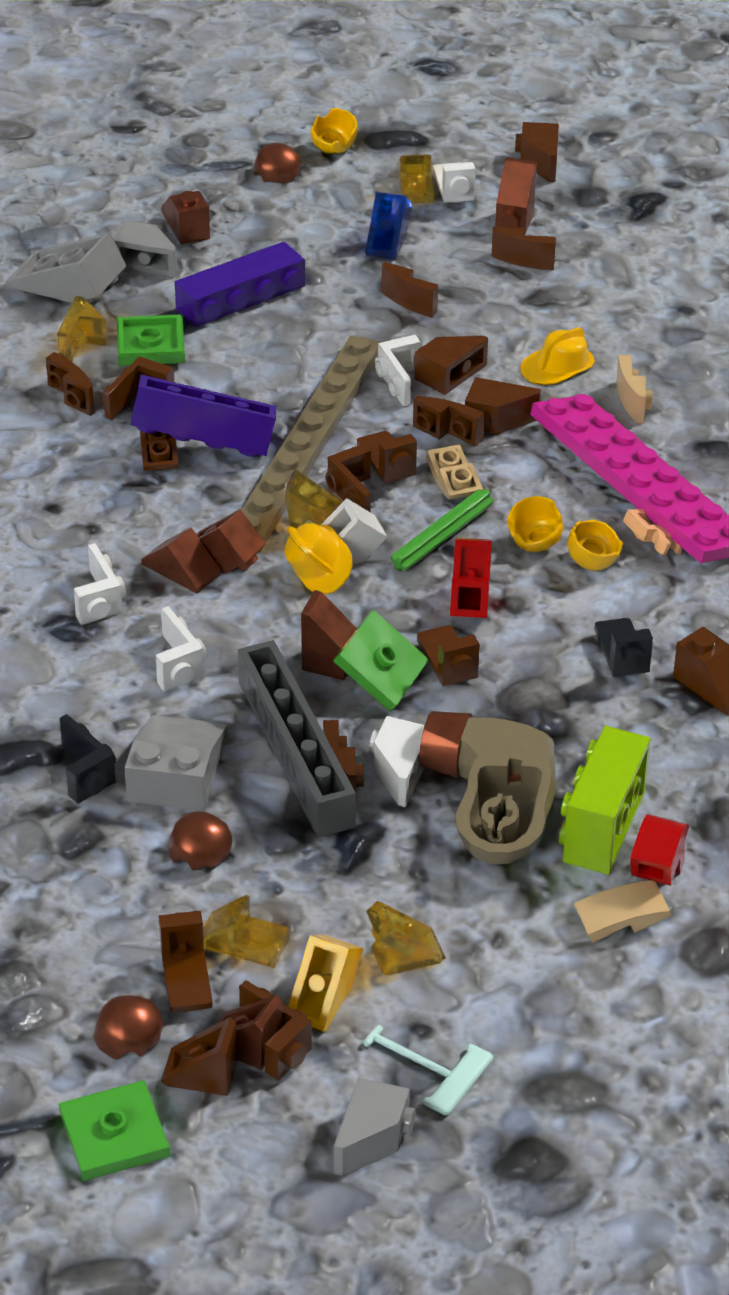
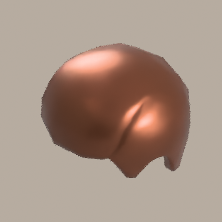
(277, 163)
(200, 840)
(127, 1026)

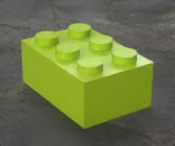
(604, 799)

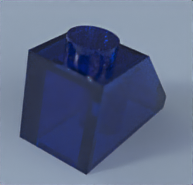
(388, 225)

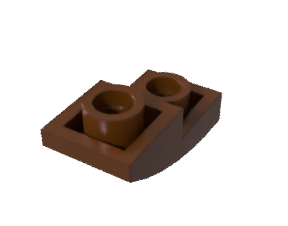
(523, 250)
(405, 290)
(72, 381)
(445, 417)
(158, 451)
(344, 754)

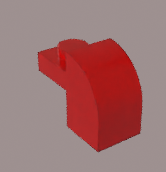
(471, 577)
(659, 849)

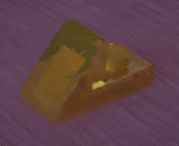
(415, 178)
(80, 326)
(308, 501)
(237, 934)
(402, 941)

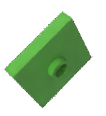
(150, 337)
(381, 660)
(114, 1130)

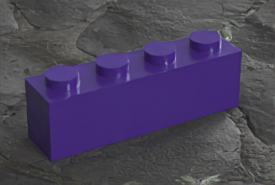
(239, 283)
(203, 416)

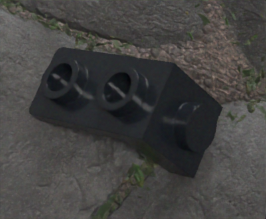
(624, 648)
(95, 765)

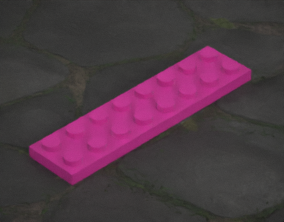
(638, 474)

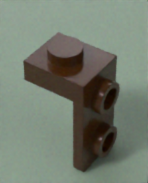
(126, 385)
(391, 456)
(347, 472)
(450, 656)
(184, 961)
(288, 1045)

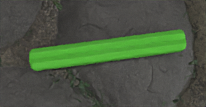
(441, 530)

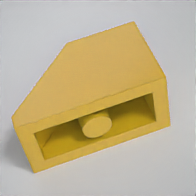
(324, 978)

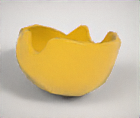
(335, 131)
(535, 524)
(593, 545)

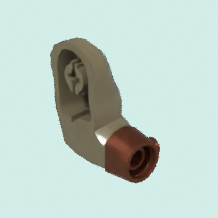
(507, 777)

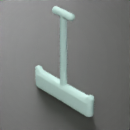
(456, 1082)

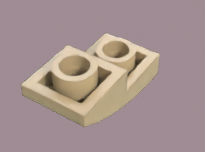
(632, 389)
(452, 472)
(616, 908)

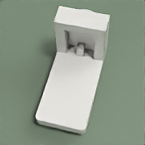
(455, 181)
(393, 362)
(102, 597)
(186, 657)

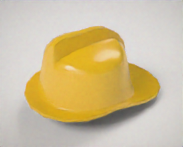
(560, 357)
(318, 557)

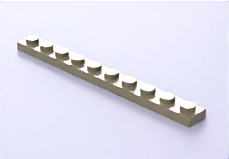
(310, 432)

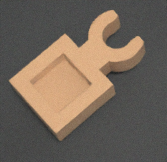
(648, 531)

